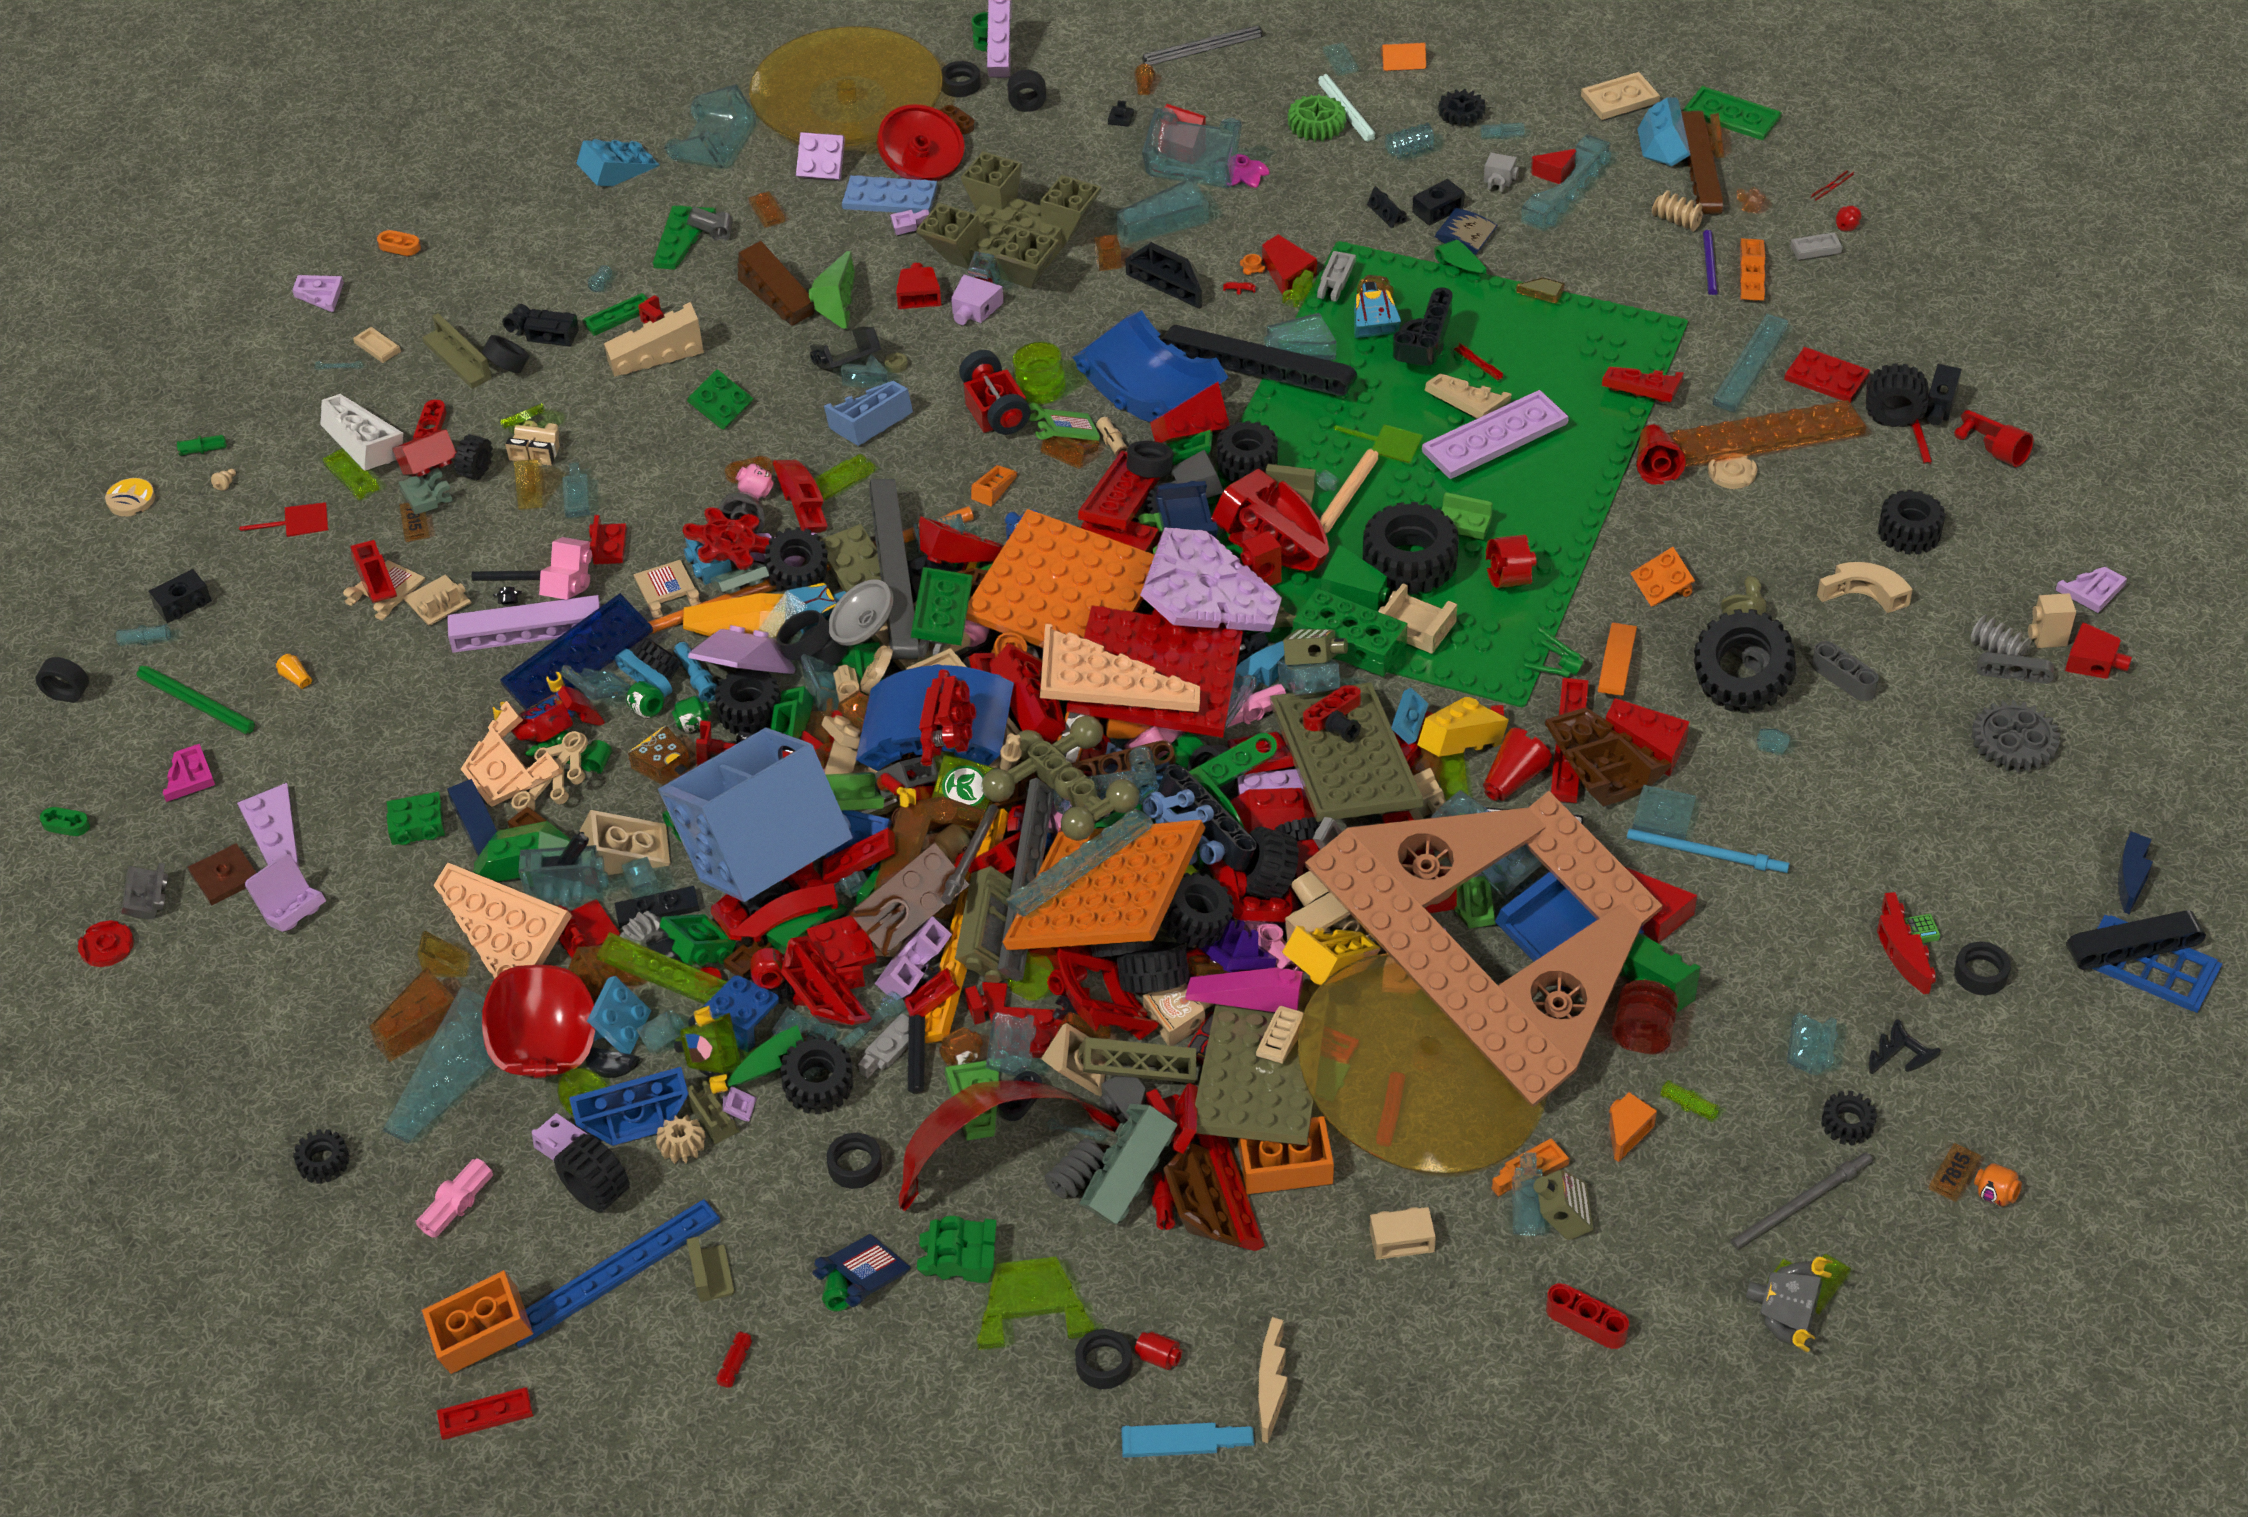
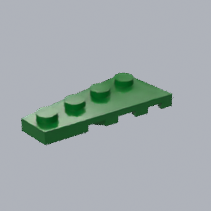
(676, 238)

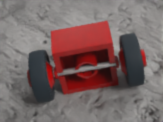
(993, 394)

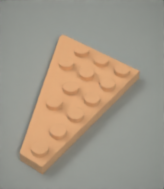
(1086, 673)
(500, 921)

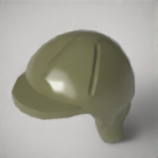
(1752, 599)

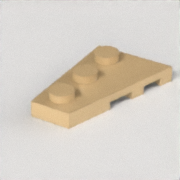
(1464, 397)

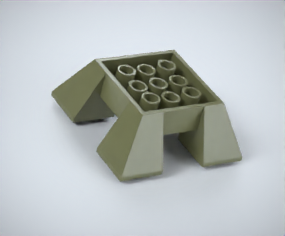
(1015, 231)

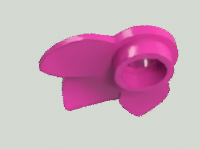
(1248, 171)

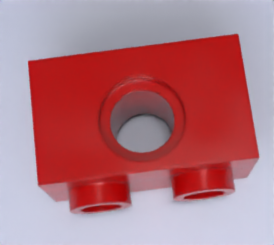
(1263, 557)

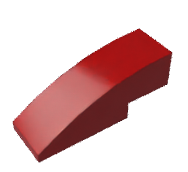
(372, 571)
(1000, 857)

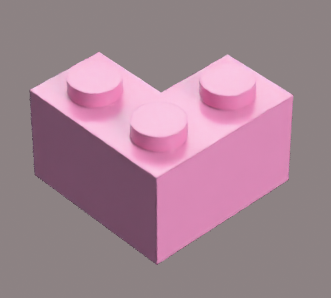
(568, 569)

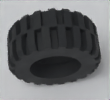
(1412, 526)
(1738, 630)

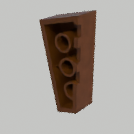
(773, 283)

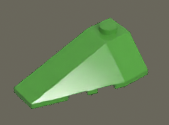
(833, 290)

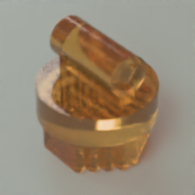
(1752, 200)

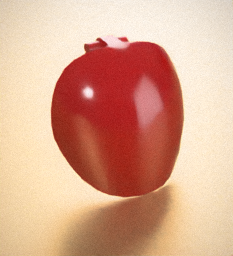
(537, 1021)

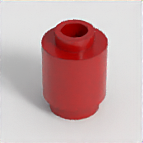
(1158, 1350)

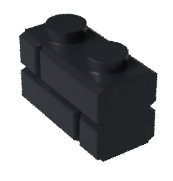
(551, 327)

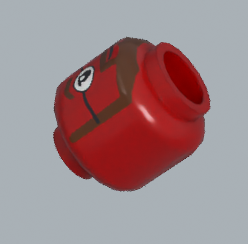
(767, 967)

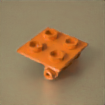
(1663, 577)

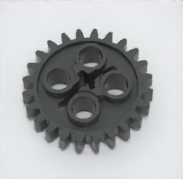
(2015, 735)

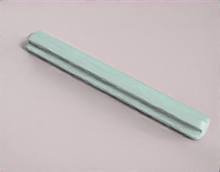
(1351, 113)

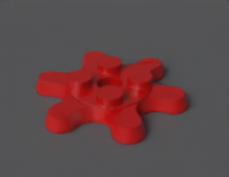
(735, 531)

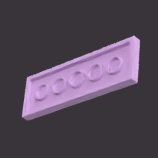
(1494, 434)

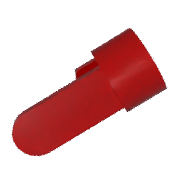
(2002, 441)

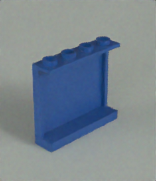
(1544, 917)

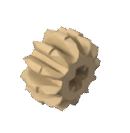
(680, 1139)

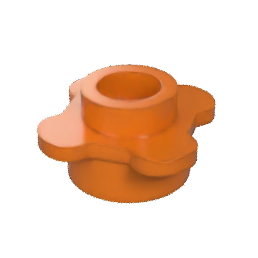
(1251, 264)

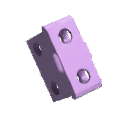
(555, 1136)

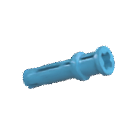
(700, 678)

